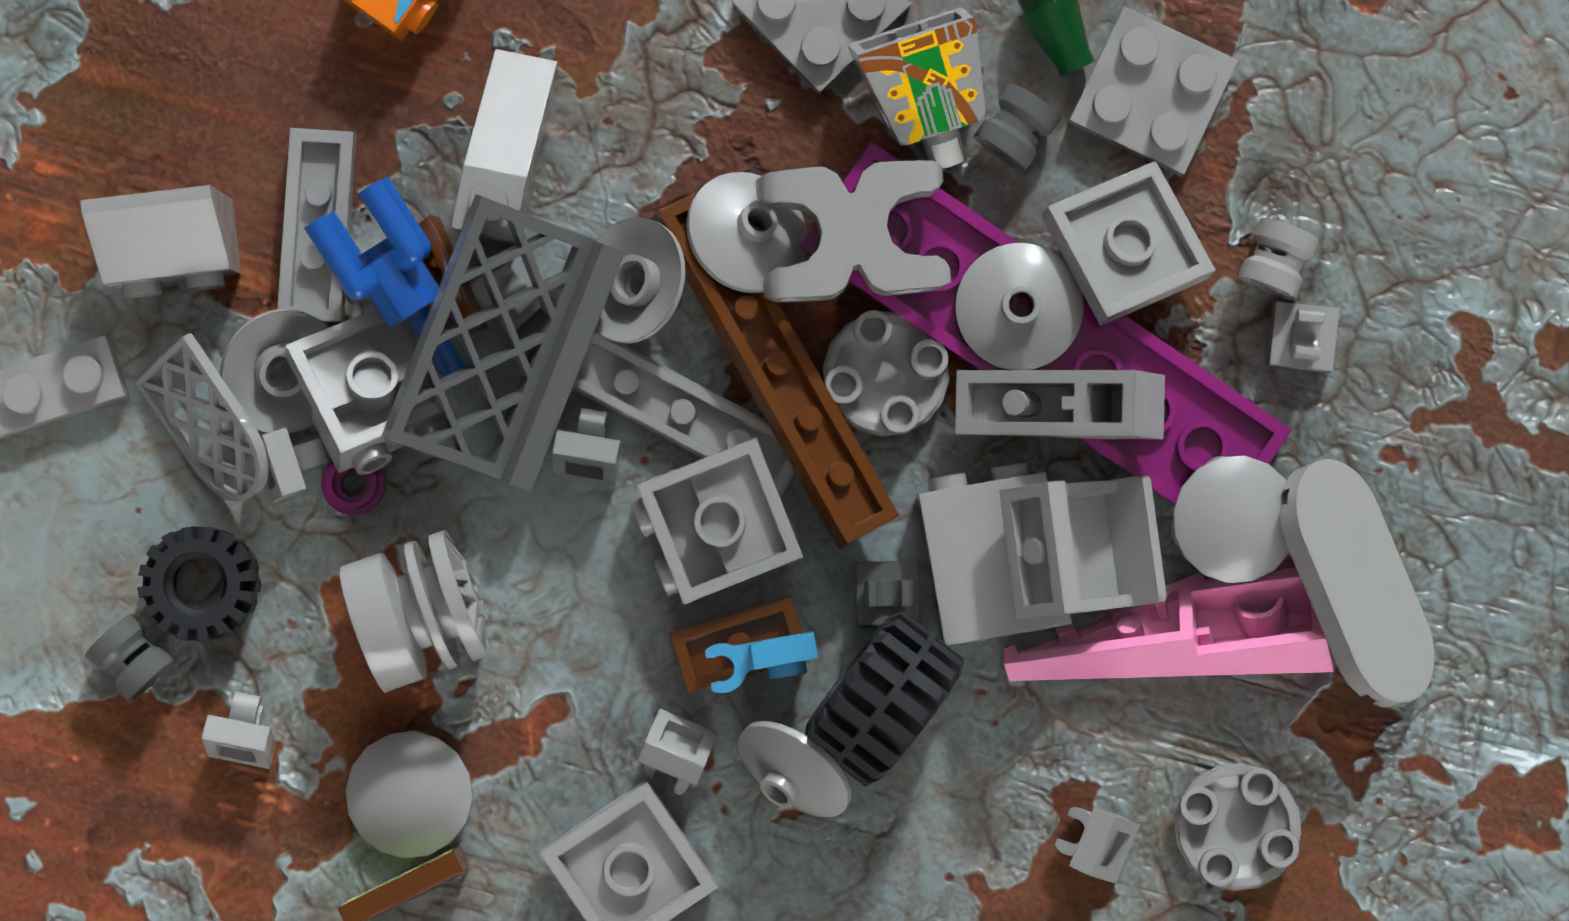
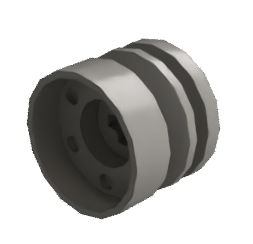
(414, 611)

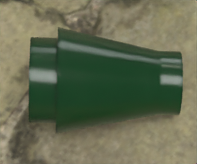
(1059, 32)

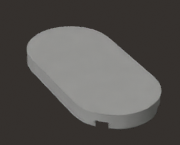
(1357, 583)

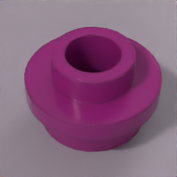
(344, 503)

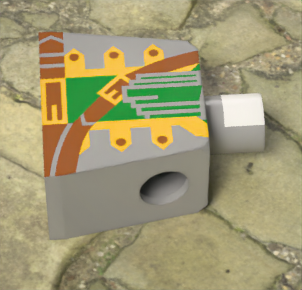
(926, 81)

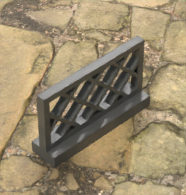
(554, 355)

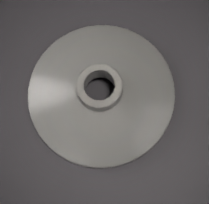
(729, 245)
(646, 281)
(992, 327)
(269, 400)
(794, 769)

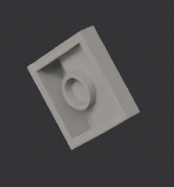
(352, 383)
(716, 522)

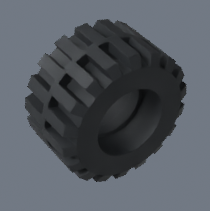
(884, 698)

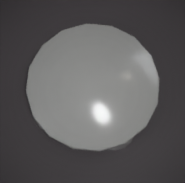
(885, 374)
(1231, 519)
(409, 794)
(1237, 826)

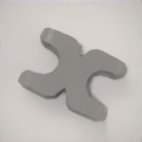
(853, 231)

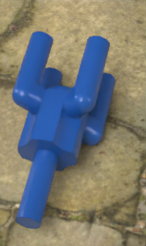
(389, 271)

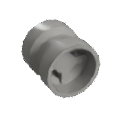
(1278, 258)

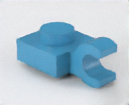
(781, 655)

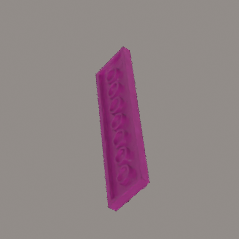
(1199, 410)

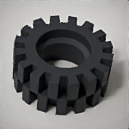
(161, 575)

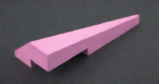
(1195, 632)

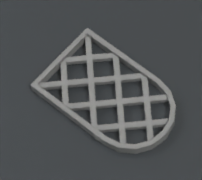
(232, 410)

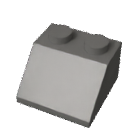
(163, 239)

